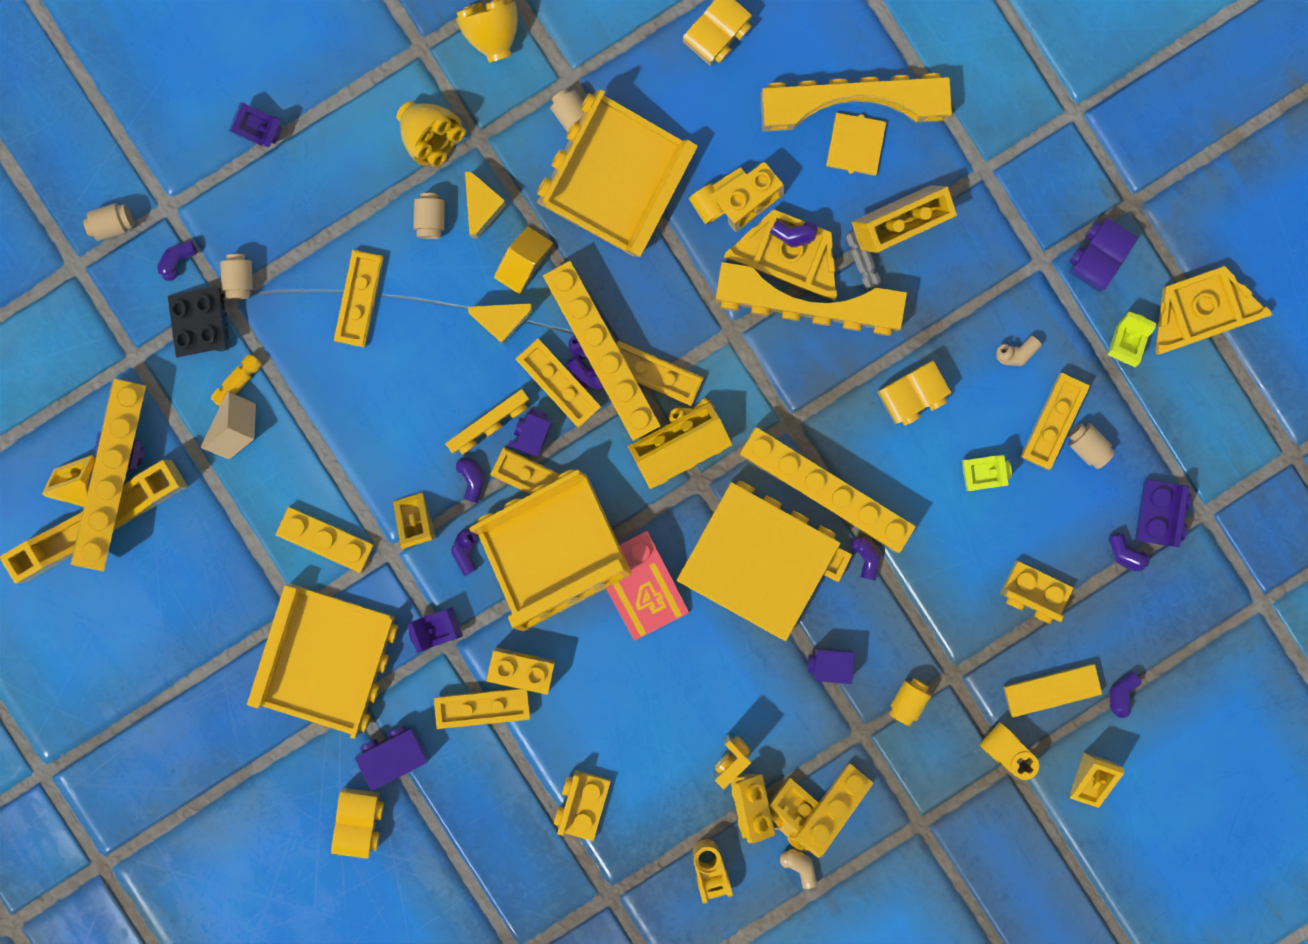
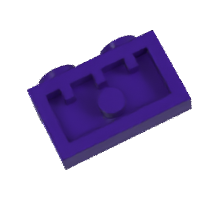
(1163, 513)

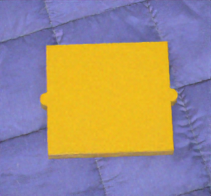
(856, 144)

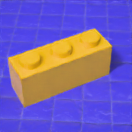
(904, 218)
(680, 445)

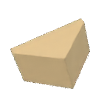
(231, 427)

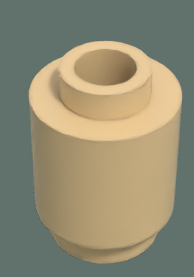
(567, 107)
(429, 216)
(108, 221)
(236, 276)
(1091, 445)

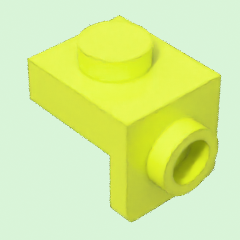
(1131, 338)
(986, 472)

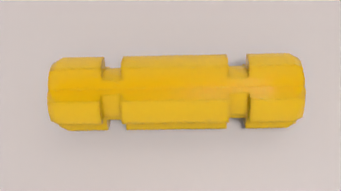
(237, 378)

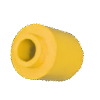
(910, 701)

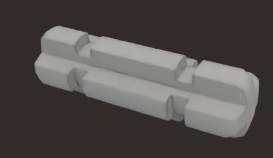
(864, 263)

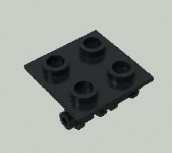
(198, 321)

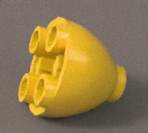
(490, 28)
(429, 132)

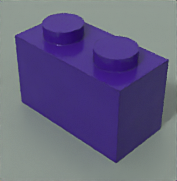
(392, 757)

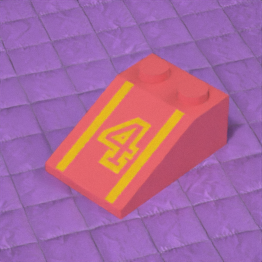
(649, 595)

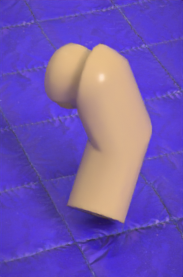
(1020, 355)
(802, 864)

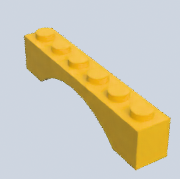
(918, 99)
(746, 288)
(601, 351)
(108, 475)
(826, 490)
(57, 543)

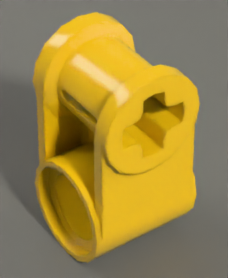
(1007, 749)
(711, 876)

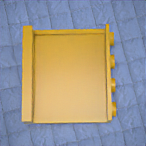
(615, 174)
(551, 549)
(759, 560)
(323, 660)

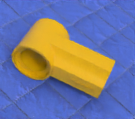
(705, 199)

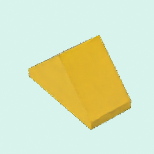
(482, 205)
(522, 259)
(501, 320)
(71, 481)
(413, 521)
(1095, 780)

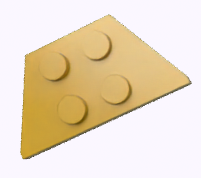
(802, 266)
(1204, 309)

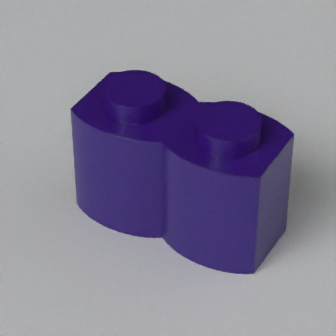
(1102, 255)

